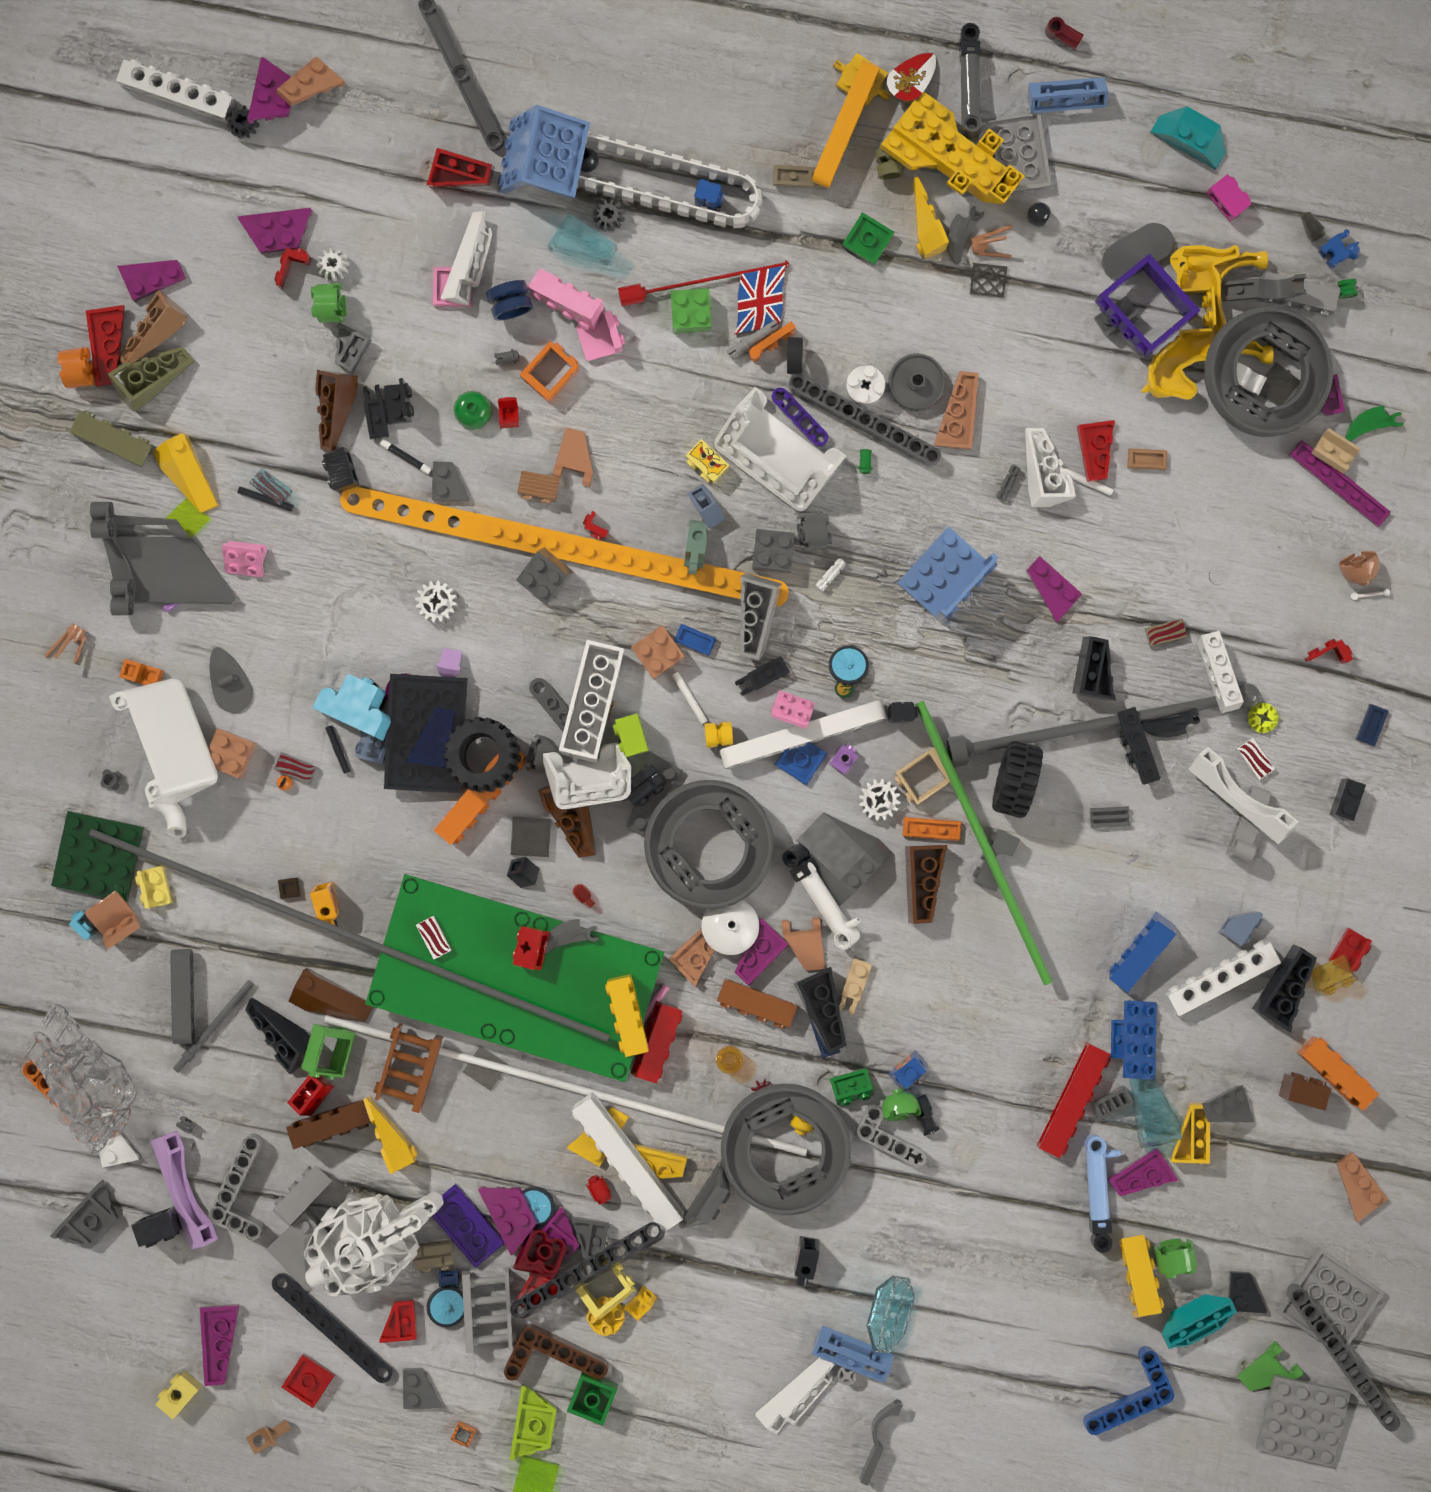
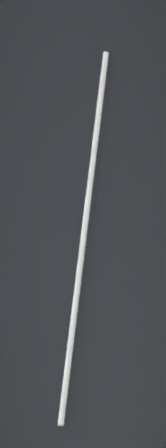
(565, 1085)

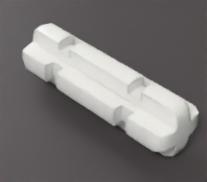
(829, 576)

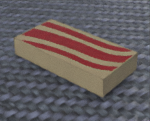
(1166, 632)

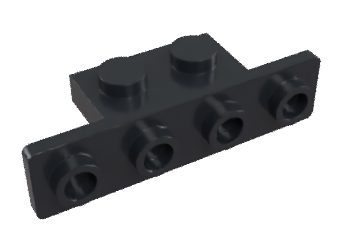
(1137, 746)

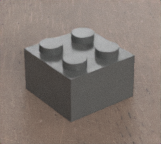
(773, 551)
(544, 575)

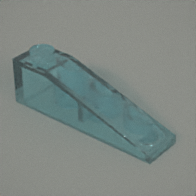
(1153, 1116)

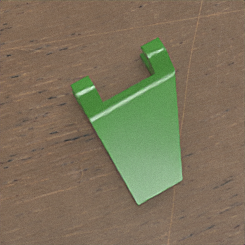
(1261, 1371)

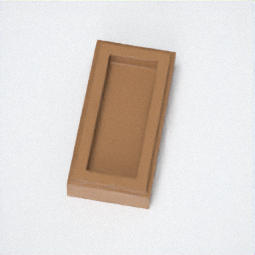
(1147, 459)

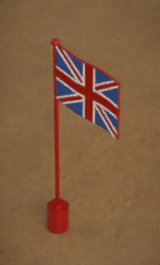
(758, 295)

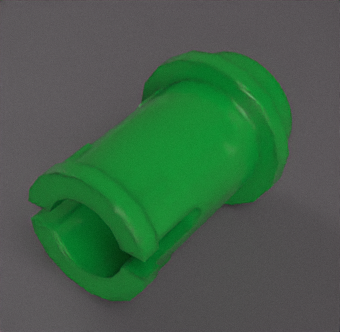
(865, 461)

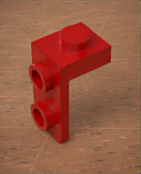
(298, 255)
(1341, 650)

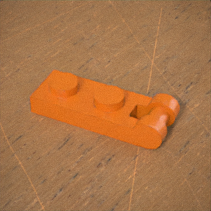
(772, 341)

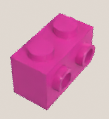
(1229, 197)

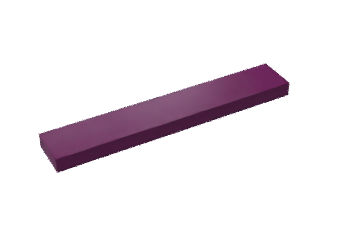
(1340, 484)

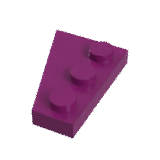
(1145, 1172)

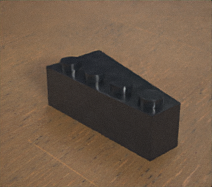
(1286, 988)

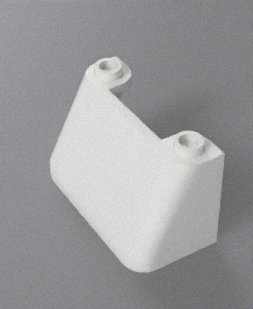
(589, 782)

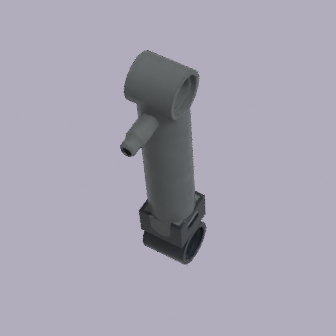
(970, 82)

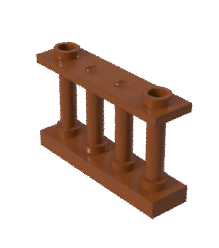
(427, 1064)

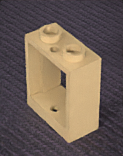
(900, 780)

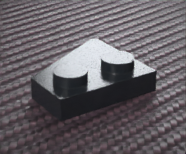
(1245, 1293)

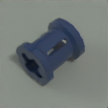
(449, 1277)

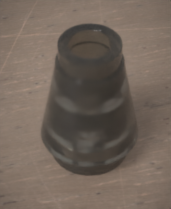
(1313, 228)

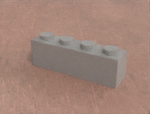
(1317, 297)

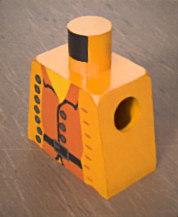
(325, 896)

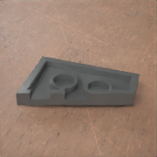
(1228, 1107)

